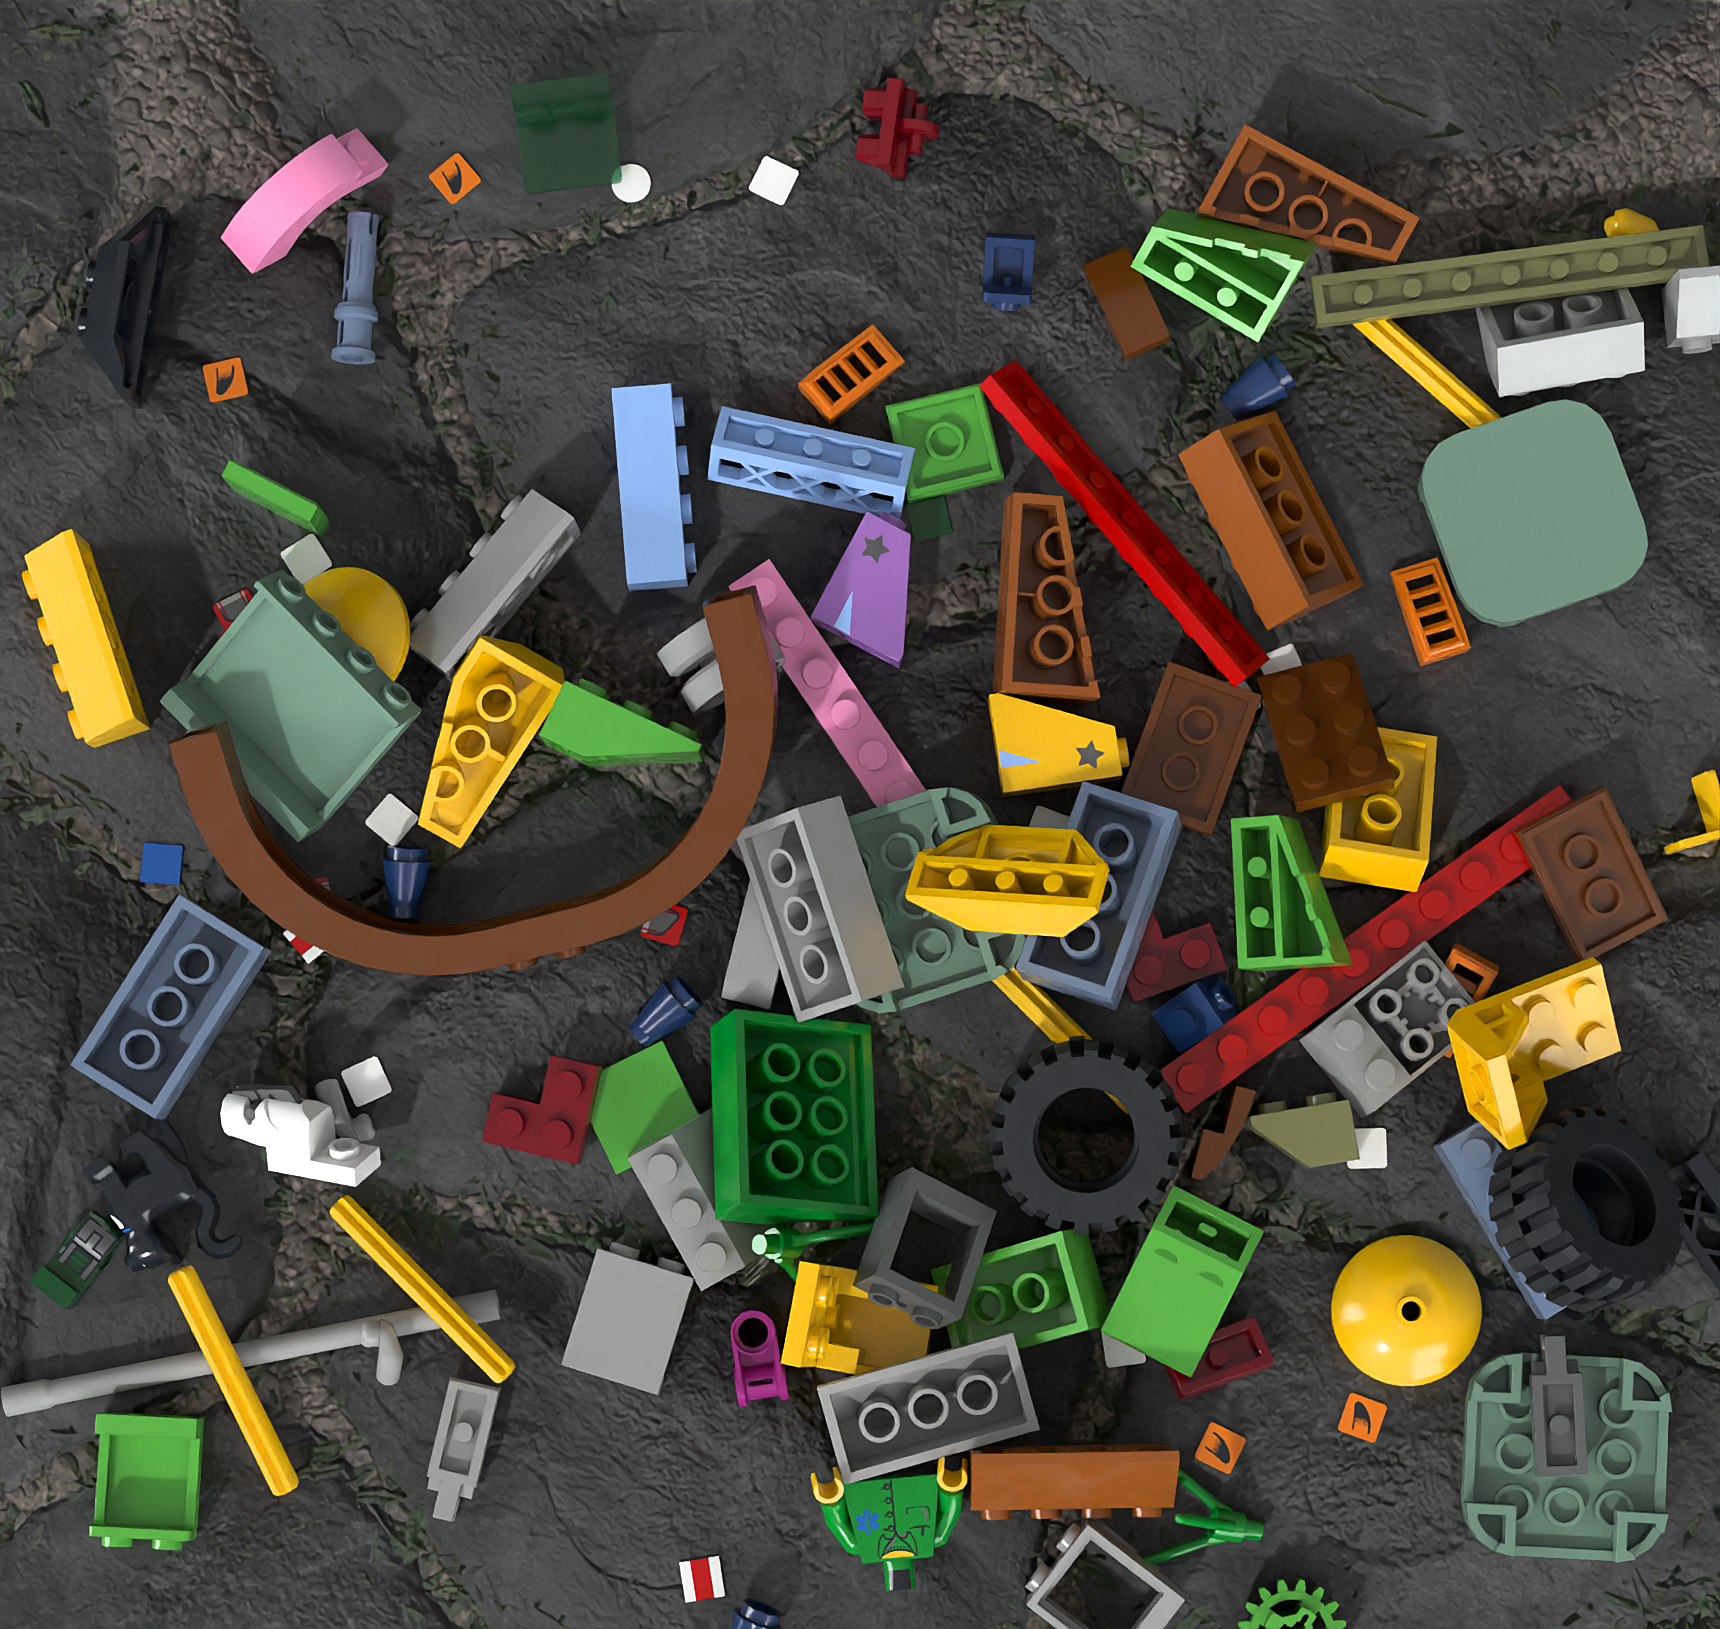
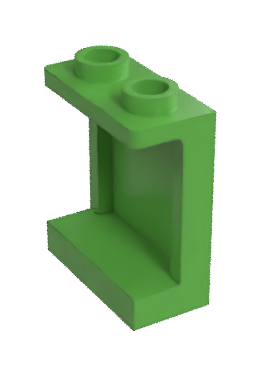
(147, 1479)

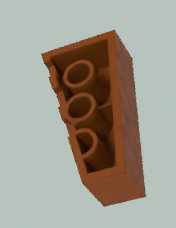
(1296, 197)
(1039, 614)

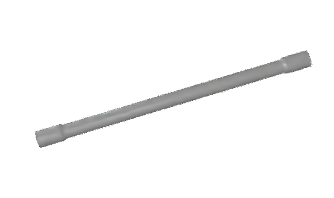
(47, 1393)

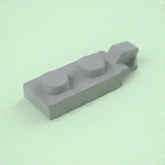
(461, 1444)

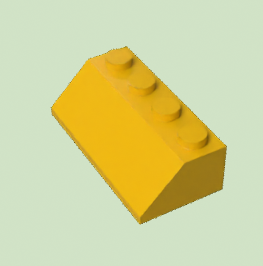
(85, 640)

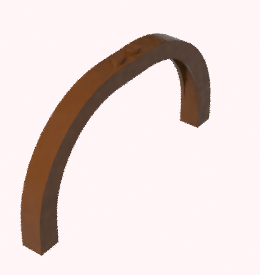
(298, 903)

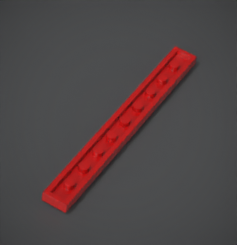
(1372, 951)

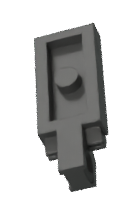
(1557, 1412)

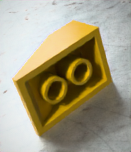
(1385, 834)

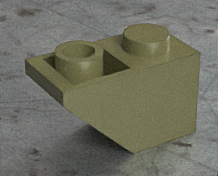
(1310, 1134)

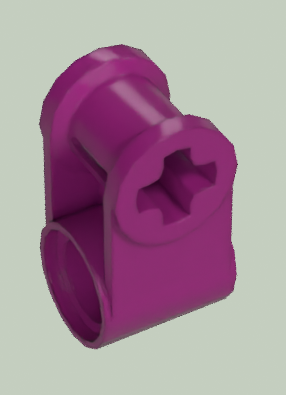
(758, 1361)

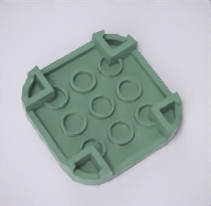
(1533, 512)
(929, 950)
(1589, 1517)

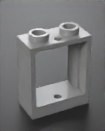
(1071, 1544)

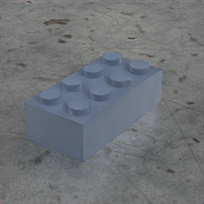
(1099, 954)
(170, 1008)

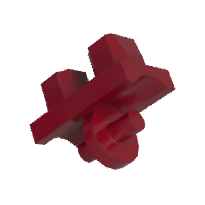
(901, 128)

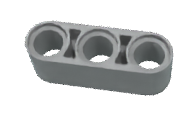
(752, 964)

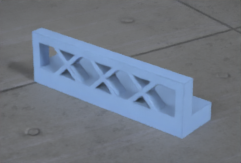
(810, 457)

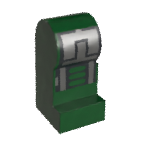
(79, 1260)

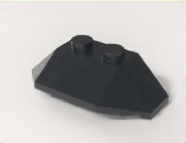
(125, 301)

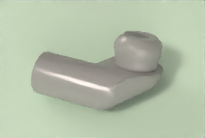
(345, 1126)
(390, 1354)

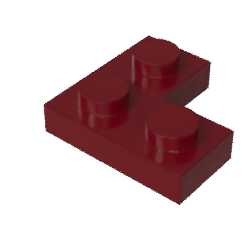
(1173, 960)
(555, 1125)
(1230, 1355)

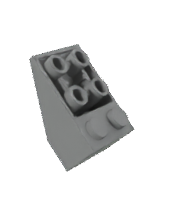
(1389, 1030)

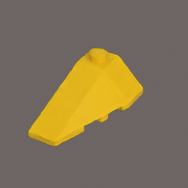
(487, 724)

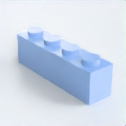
(651, 487)

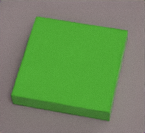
(950, 442)
(276, 497)
(639, 1103)

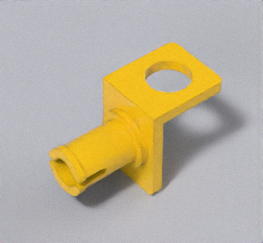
(1708, 798)

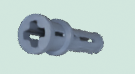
(356, 310)

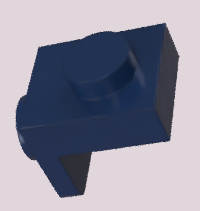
(1008, 270)
(1197, 1012)

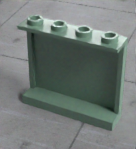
(299, 704)

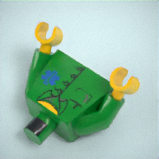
(894, 1517)

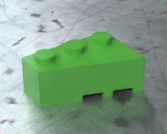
(1224, 267)
(1281, 899)

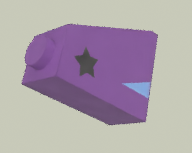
(869, 589)

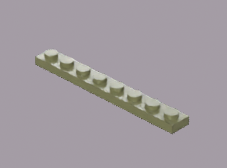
(1505, 276)

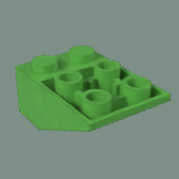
(605, 734)
(1182, 1281)

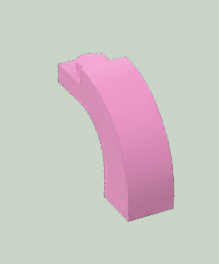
(298, 194)

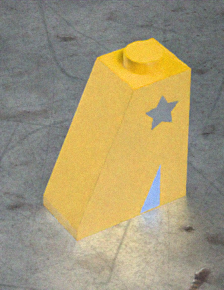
(1051, 748)

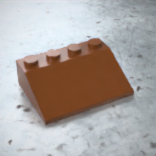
(1072, 1478)

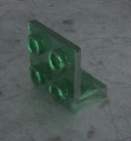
(567, 133)

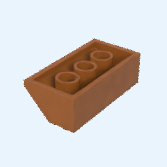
(1270, 519)

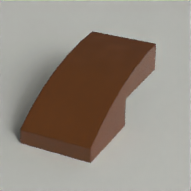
(1126, 303)
(1212, 1145)

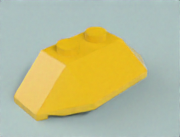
(1011, 880)

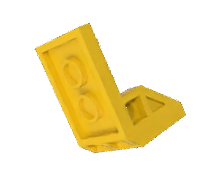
(1527, 1037)
(843, 1329)

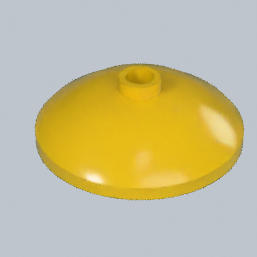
(367, 612)
(1370, 1302)

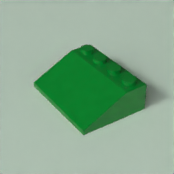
(792, 1119)

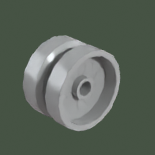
(694, 653)

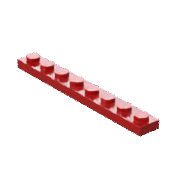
(1124, 523)

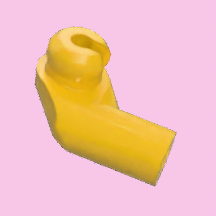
(1628, 222)

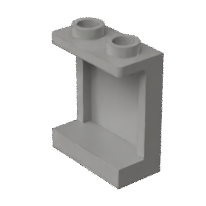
(628, 1318)

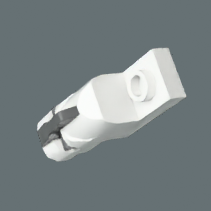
(296, 1134)

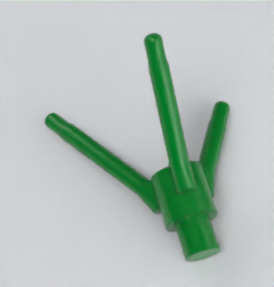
(787, 1243)
(1221, 1525)

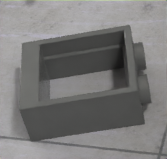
(945, 1207)

